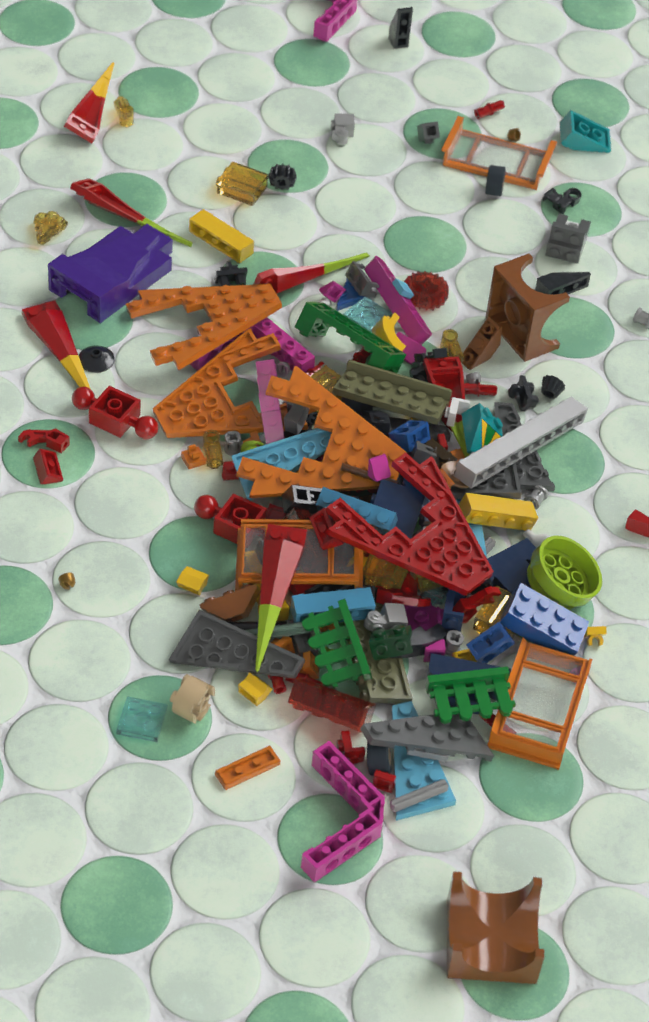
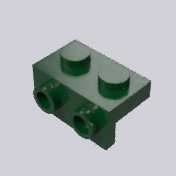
(391, 642)

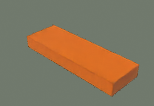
(247, 767)

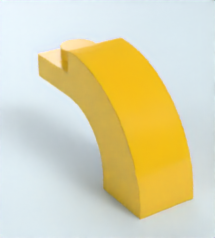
(385, 330)

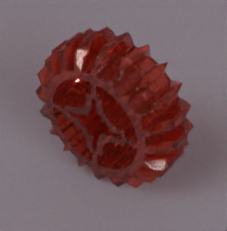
(428, 290)

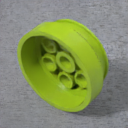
(564, 572)

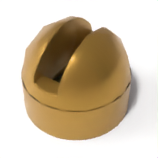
(514, 134)
(67, 580)

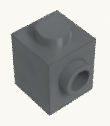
(428, 132)

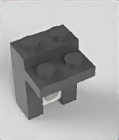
(567, 239)

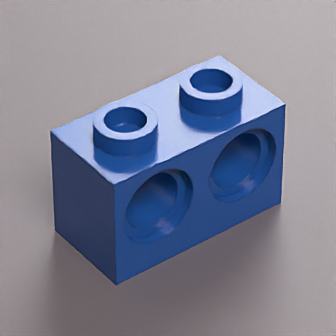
(409, 433)
(490, 643)

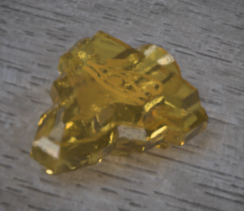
(48, 226)

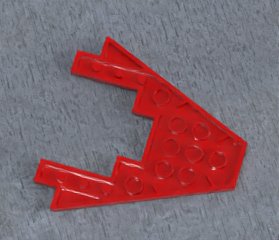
(441, 552)

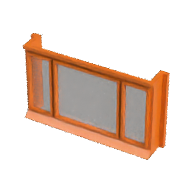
(476, 152)
(316, 566)
(546, 697)

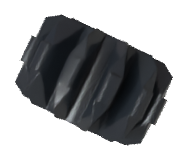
(282, 176)

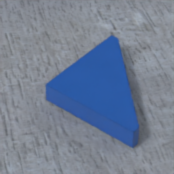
(349, 297)

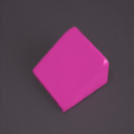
(332, 291)
(378, 468)
(435, 648)

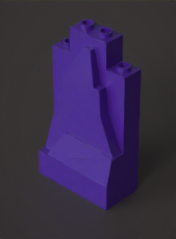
(113, 269)

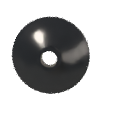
(96, 359)

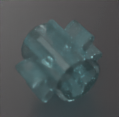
(437, 595)

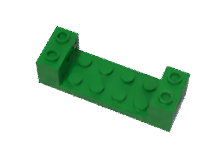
(317, 319)

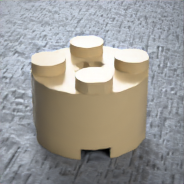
(192, 699)

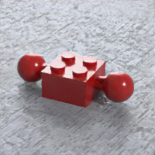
(115, 412)
(229, 517)

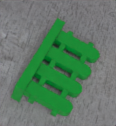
(341, 654)
(470, 682)

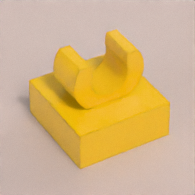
(595, 632)

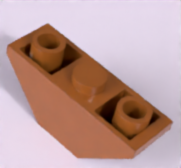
(483, 344)
(233, 604)

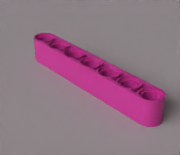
(409, 317)

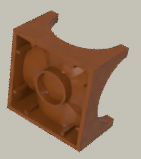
(522, 309)
(493, 933)

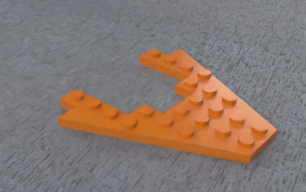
(228, 307)
(203, 402)
(351, 443)

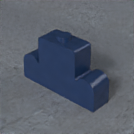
(401, 499)
(511, 565)
(443, 664)

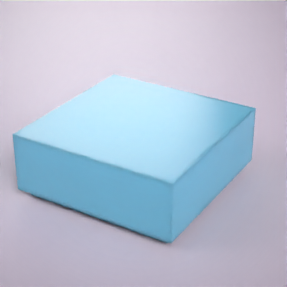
(402, 288)

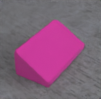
(411, 347)

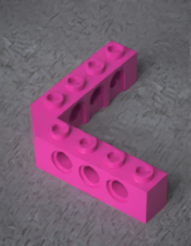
(334, 18)
(290, 351)
(361, 797)

